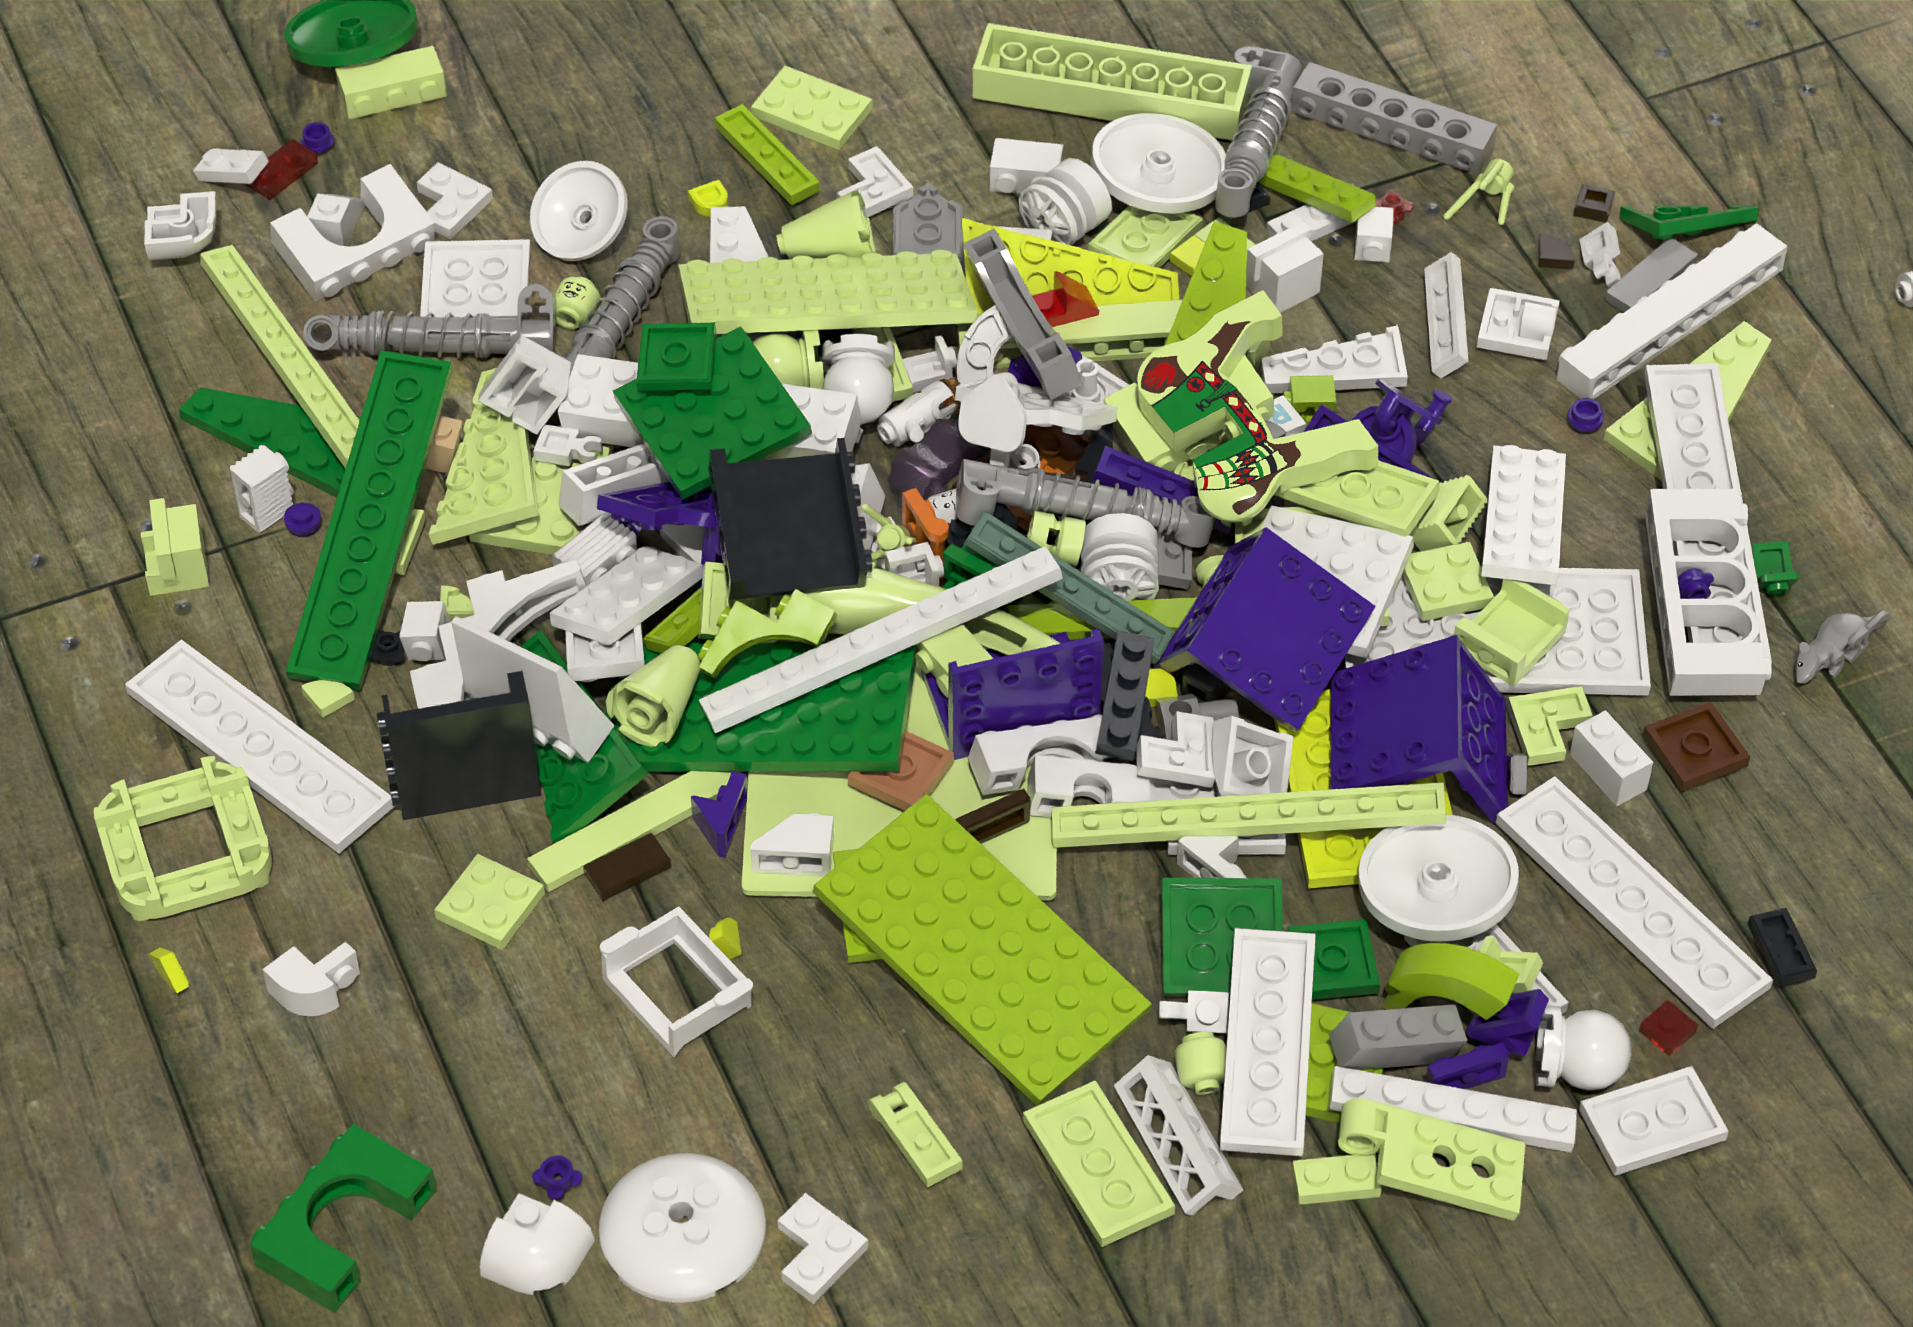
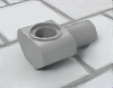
(1168, 706)

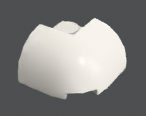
(180, 228)
(535, 1246)

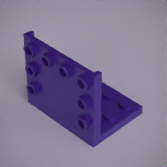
(1270, 626)
(1019, 690)
(1421, 718)

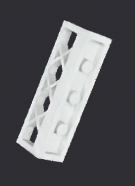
(1190, 1131)

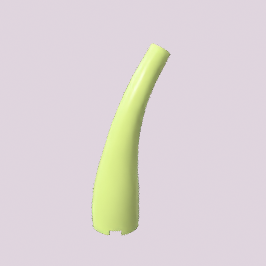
(891, 592)

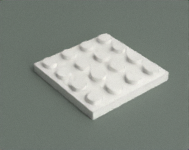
(1356, 554)

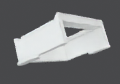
(633, 947)

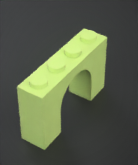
(1148, 445)

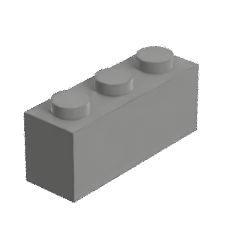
(1397, 1037)

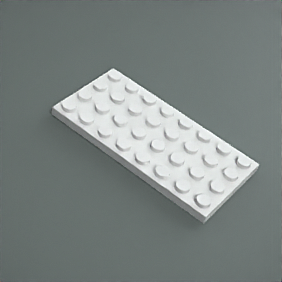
(1599, 651)

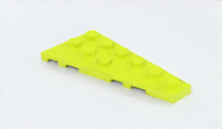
(1106, 277)

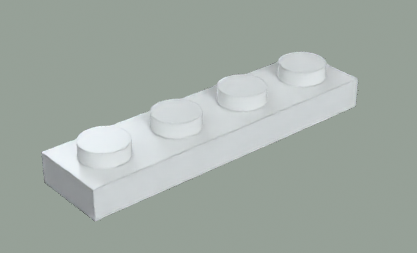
(1446, 315)

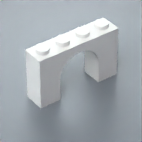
(328, 267)

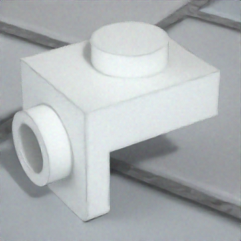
(931, 366)
(915, 562)

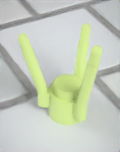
(1493, 181)
(889, 536)

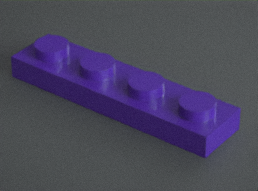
(1132, 472)

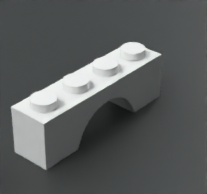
(1003, 756)

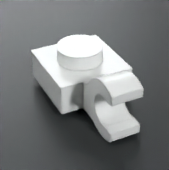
(1598, 251)
(1203, 1011)

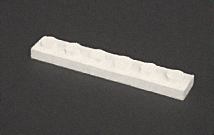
(1505, 1116)

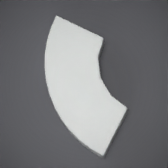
(980, 347)

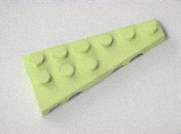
(1738, 360)
(488, 476)

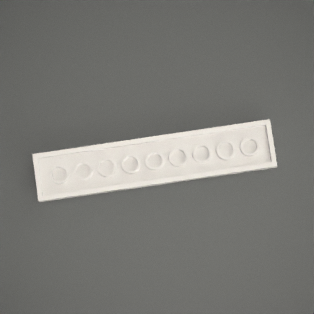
(1699, 454)

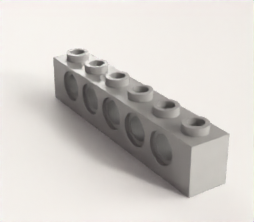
(1394, 118)

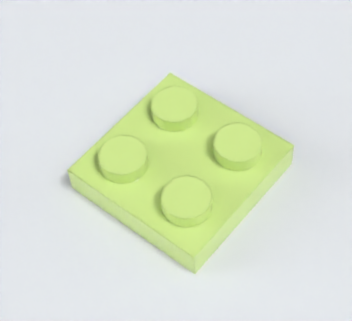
(1446, 581)
(489, 901)

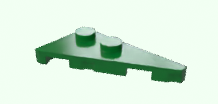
(1686, 218)

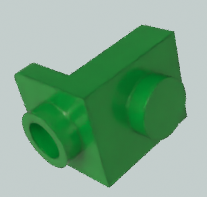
(1773, 566)

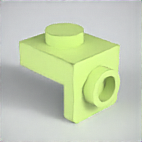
(1525, 963)

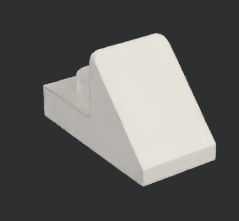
(1209, 856)

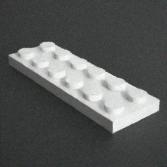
(1524, 515)
(1268, 1042)

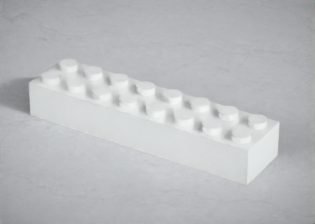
(595, 412)

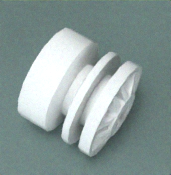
(1066, 201)
(1122, 555)

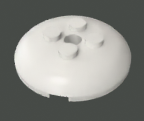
(686, 1258)

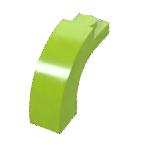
(1450, 973)

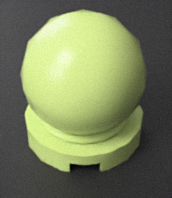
(793, 360)

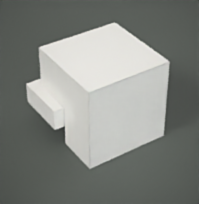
(1285, 267)
(528, 384)

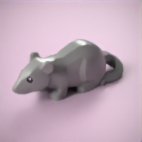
(1838, 639)

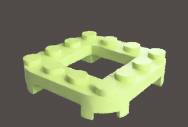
(189, 888)

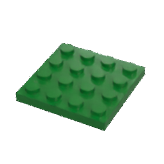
(741, 413)

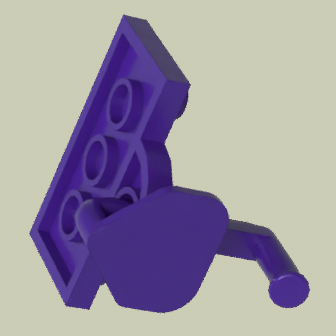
(1391, 424)
(662, 505)

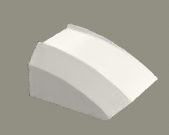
(1249, 758)

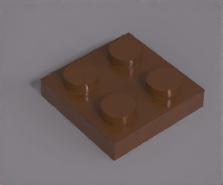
(1696, 746)

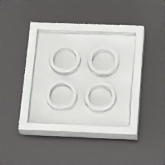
(475, 277)

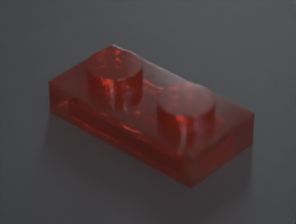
(284, 169)

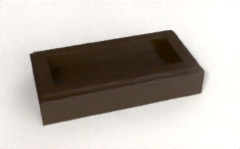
(997, 816)
(627, 866)

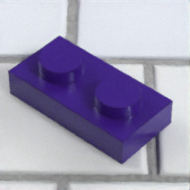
(1470, 1069)

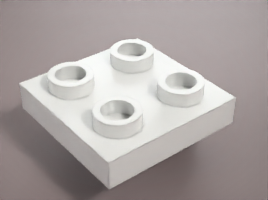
(1518, 323)

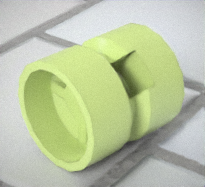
(1068, 537)

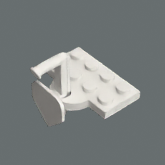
(999, 408)

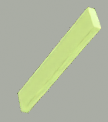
(643, 816)

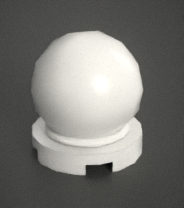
(860, 368)
(1584, 1049)

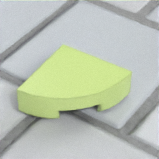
(456, 602)
(327, 696)

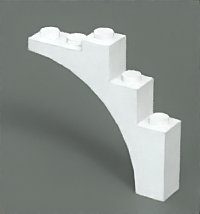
(502, 610)

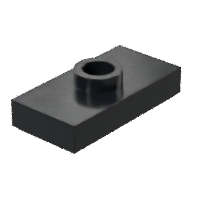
(1782, 947)

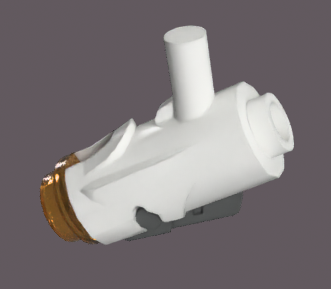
(919, 412)

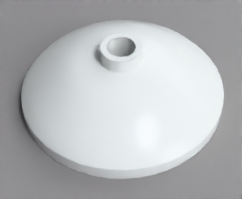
(568, 200)

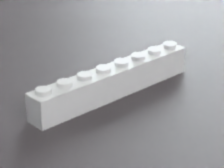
(1671, 312)

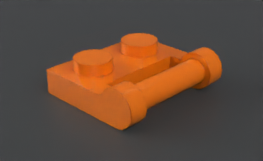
(922, 524)

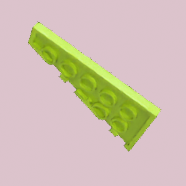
(1215, 283)

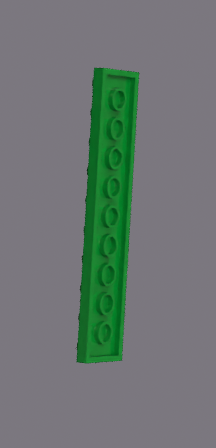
(370, 520)

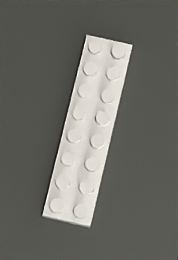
(275, 753)
(1634, 902)

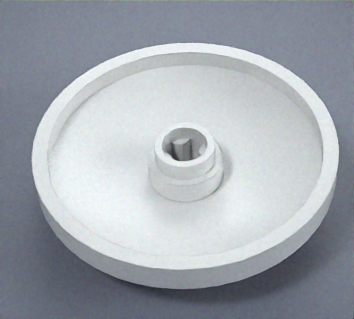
(1158, 162)
(1439, 879)

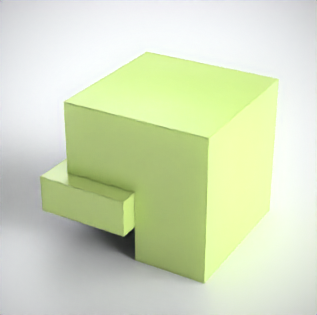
(174, 549)

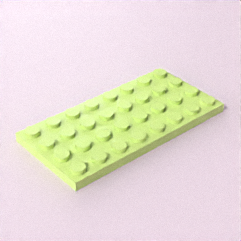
(828, 292)

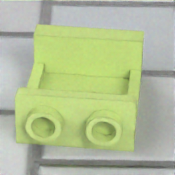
(1514, 630)

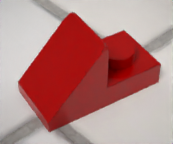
(1067, 302)

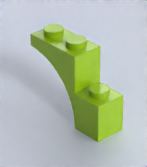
(742, 627)

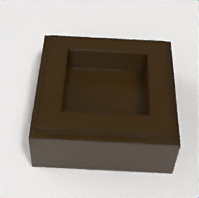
(1594, 203)

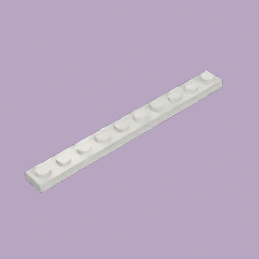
(880, 639)

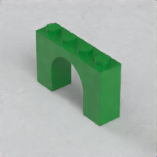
(353, 1167)

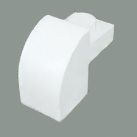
(310, 987)

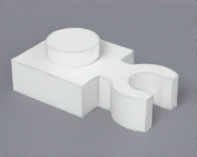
(562, 445)

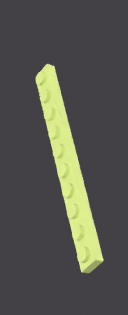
(283, 348)
(1249, 815)

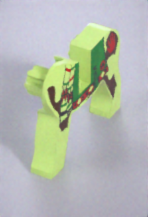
(1190, 396)

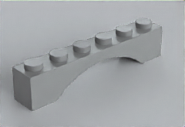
(1024, 320)

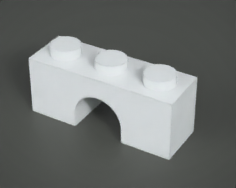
(1058, 780)

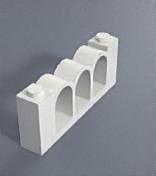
(1704, 667)

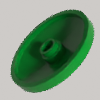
(350, 31)

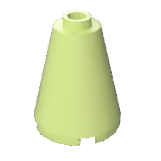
(830, 230)
(655, 696)

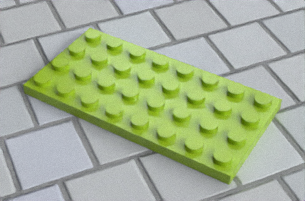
(982, 949)

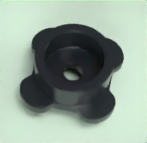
(387, 648)

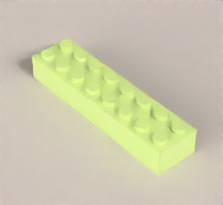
(1108, 79)

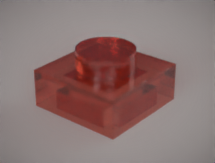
(1668, 1027)

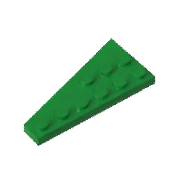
(277, 425)
(577, 789)

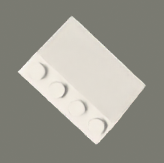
(558, 706)

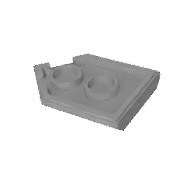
(928, 224)

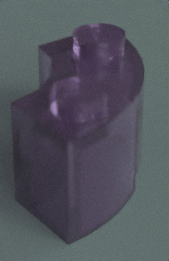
(933, 460)

